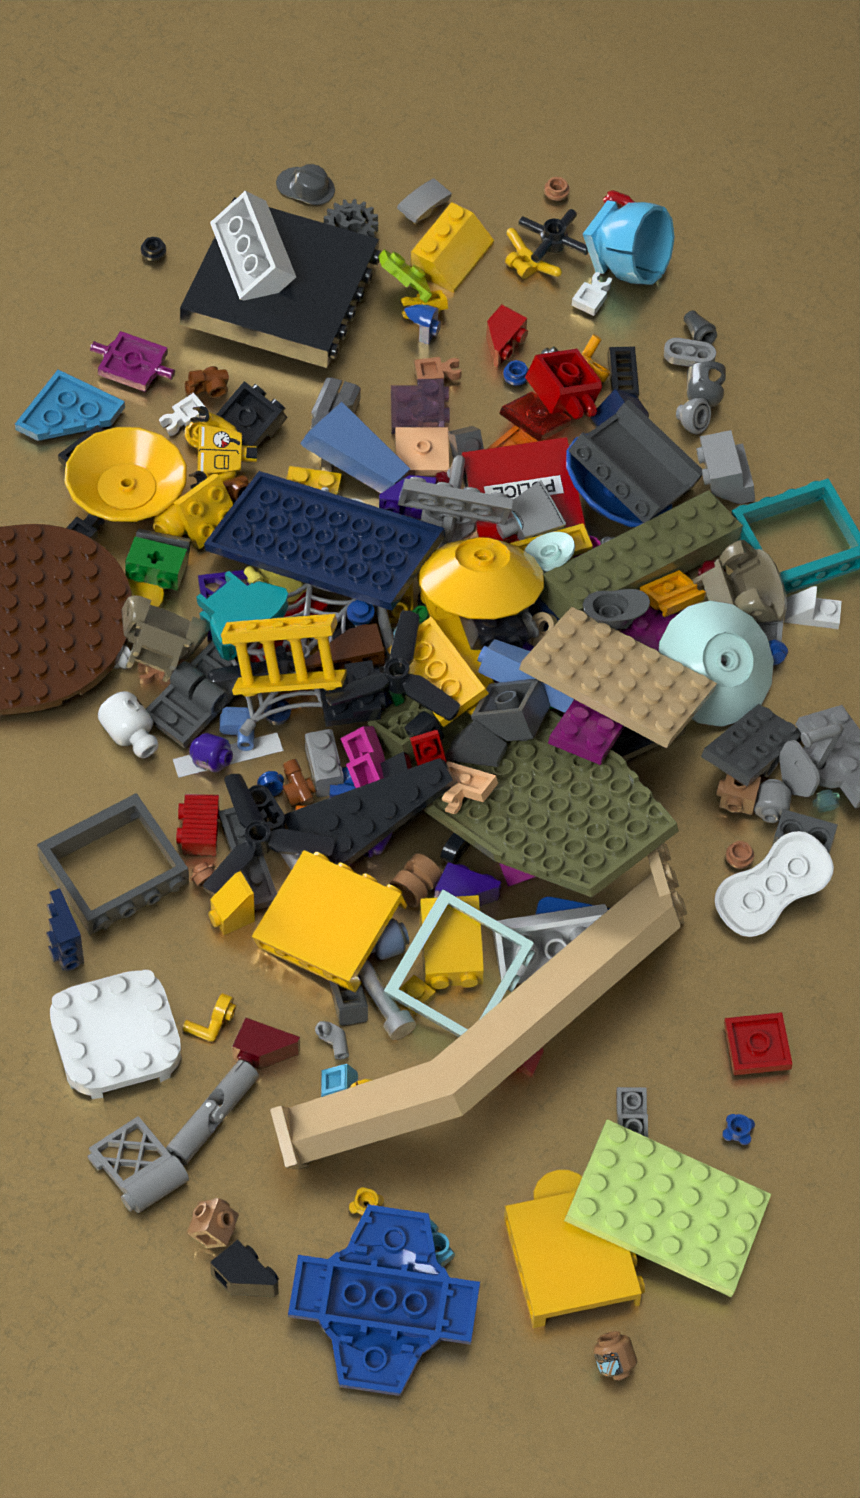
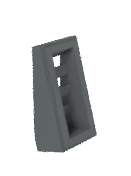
(350, 1011)

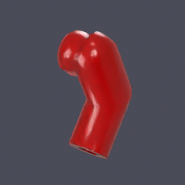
(620, 198)

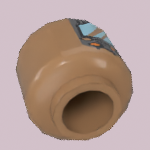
(615, 1355)

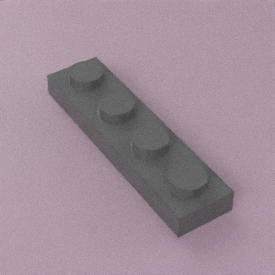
(256, 871)

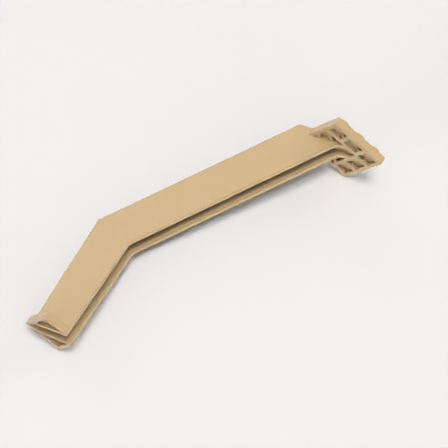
(497, 1041)

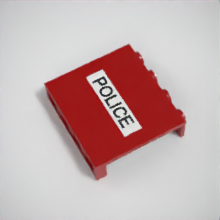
(518, 468)

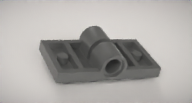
(192, 697)
(751, 745)

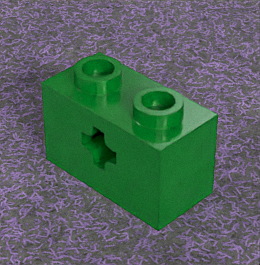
(156, 563)

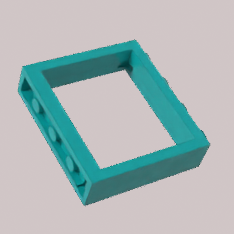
(818, 570)

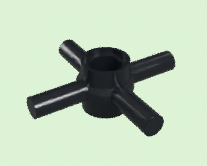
(553, 235)

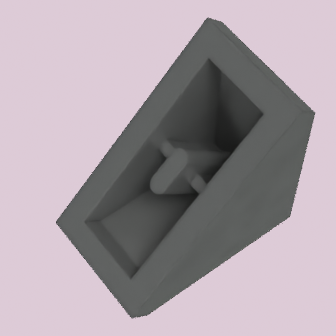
(476, 746)

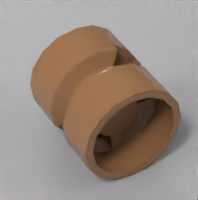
(418, 876)

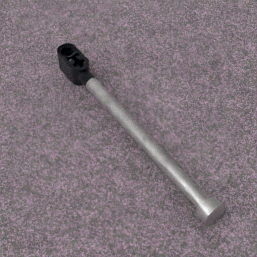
(398, 1022)

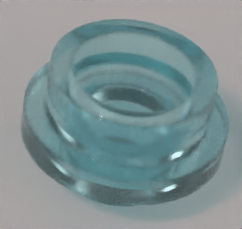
(826, 801)

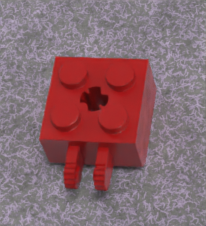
(565, 382)

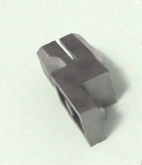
(329, 399)

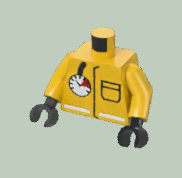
(219, 448)

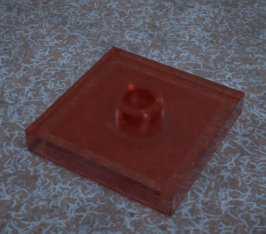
(533, 417)

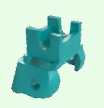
(240, 603)

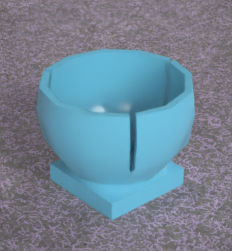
(631, 241)

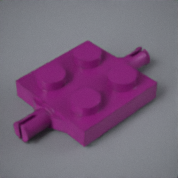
(132, 361)

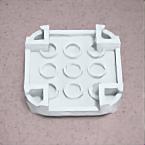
(115, 1032)

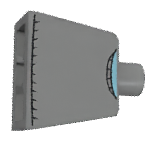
(532, 514)

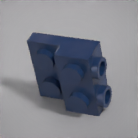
(63, 934)

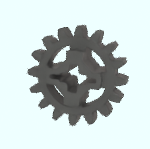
(353, 217)

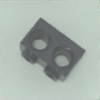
(820, 829)

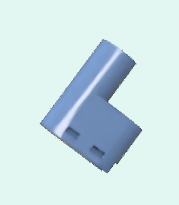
(230, 723)

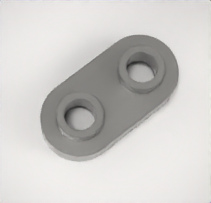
(688, 351)

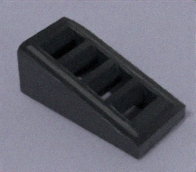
(623, 353)

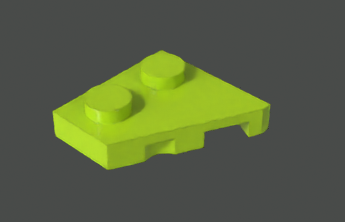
(407, 275)

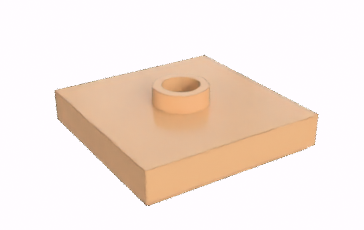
(423, 449)

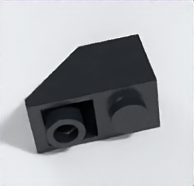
(242, 1273)

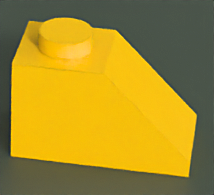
(233, 905)

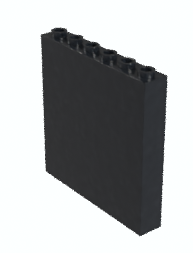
(307, 314)

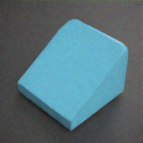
(337, 1079)

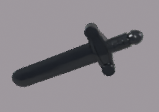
(258, 668)

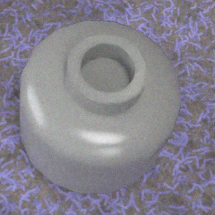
(771, 800)

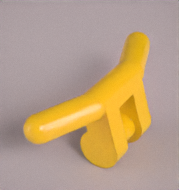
(529, 267)

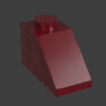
(263, 1044)

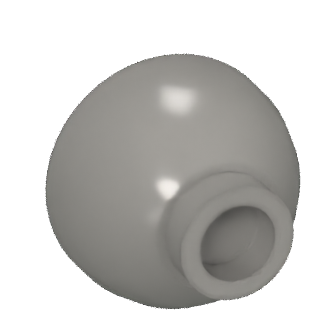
(694, 415)

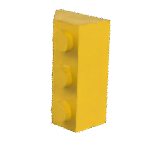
(452, 247)

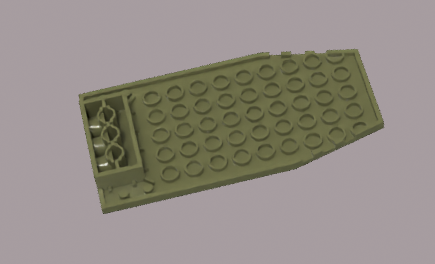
(550, 807)

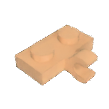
(471, 784)

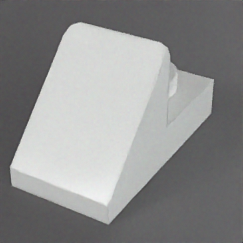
(808, 610)

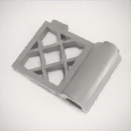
(146, 1184)

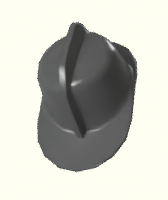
(306, 184)
(616, 606)

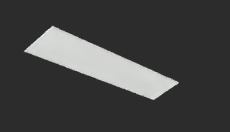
(262, 746)

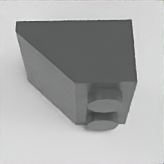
(513, 709)

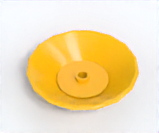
(125, 474)
(481, 578)

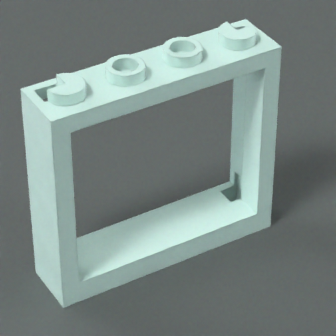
(508, 982)

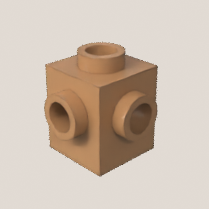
(737, 796)
(213, 1223)

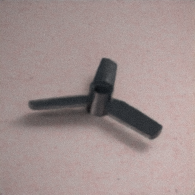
(413, 685)
(279, 840)

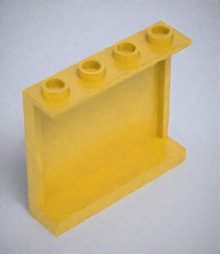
(327, 919)
(565, 1265)

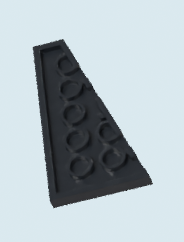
(372, 811)

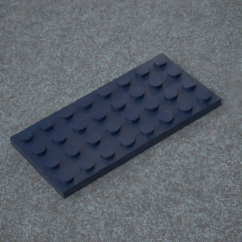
(325, 540)

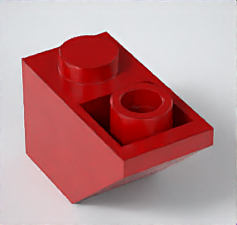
(504, 333)
(427, 747)

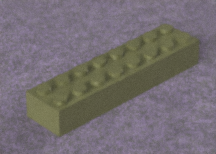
(650, 551)

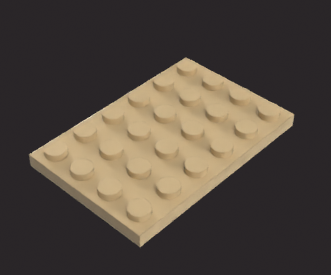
(618, 677)

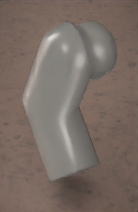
(335, 1036)

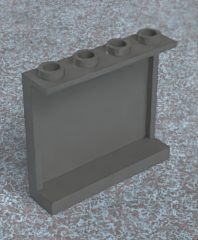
(637, 462)

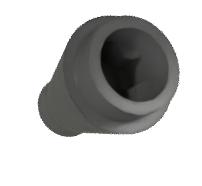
(700, 328)

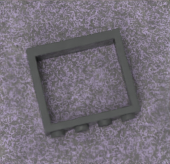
(93, 829)

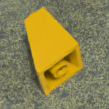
(454, 947)

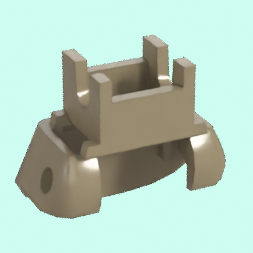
(752, 586)
(160, 635)

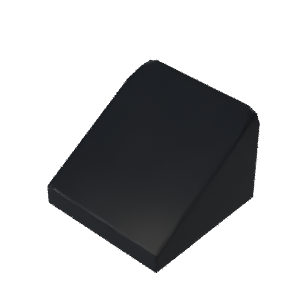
(423, 724)

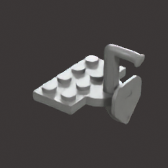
(454, 507)
(828, 756)

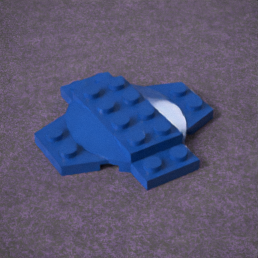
(384, 1300)

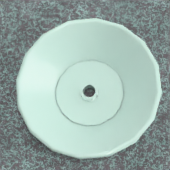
(718, 630)

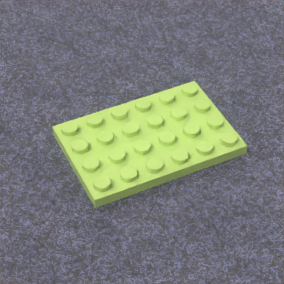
(668, 1208)

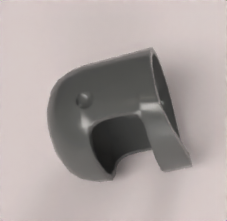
(701, 386)

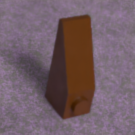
(352, 646)

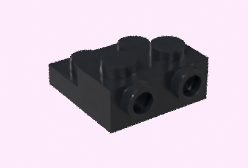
(253, 414)
(483, 631)
(357, 710)

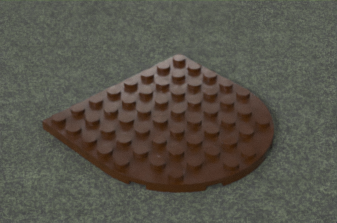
(56, 615)

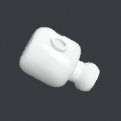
(128, 723)

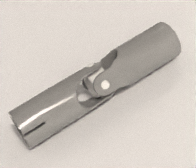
(210, 1115)

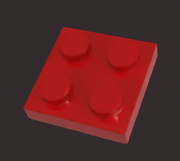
(758, 1043)

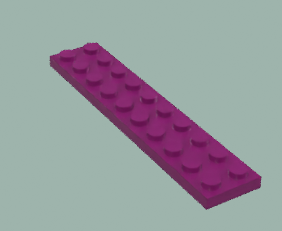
(590, 732)

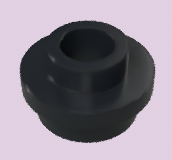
(153, 249)

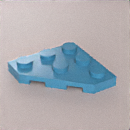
(68, 408)

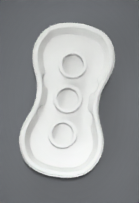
(791, 870)

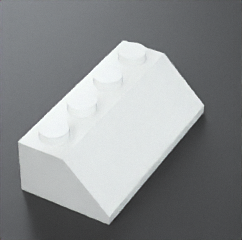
(252, 248)
(548, 932)

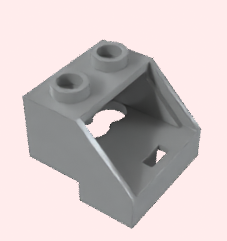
(726, 467)

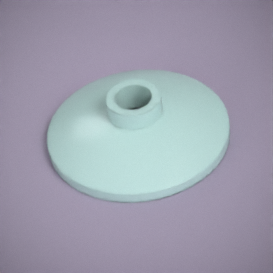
(551, 549)

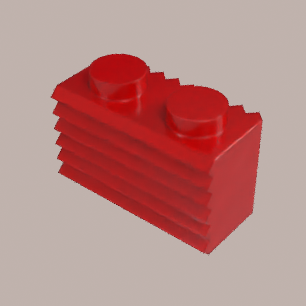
(199, 824)

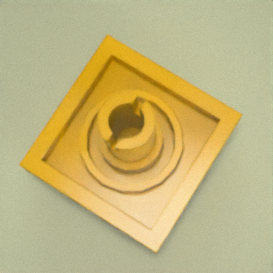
(203, 509)

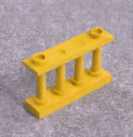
(288, 629)

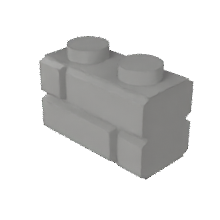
(323, 761)

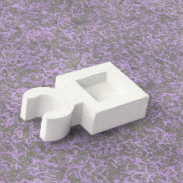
(592, 296)
(182, 414)

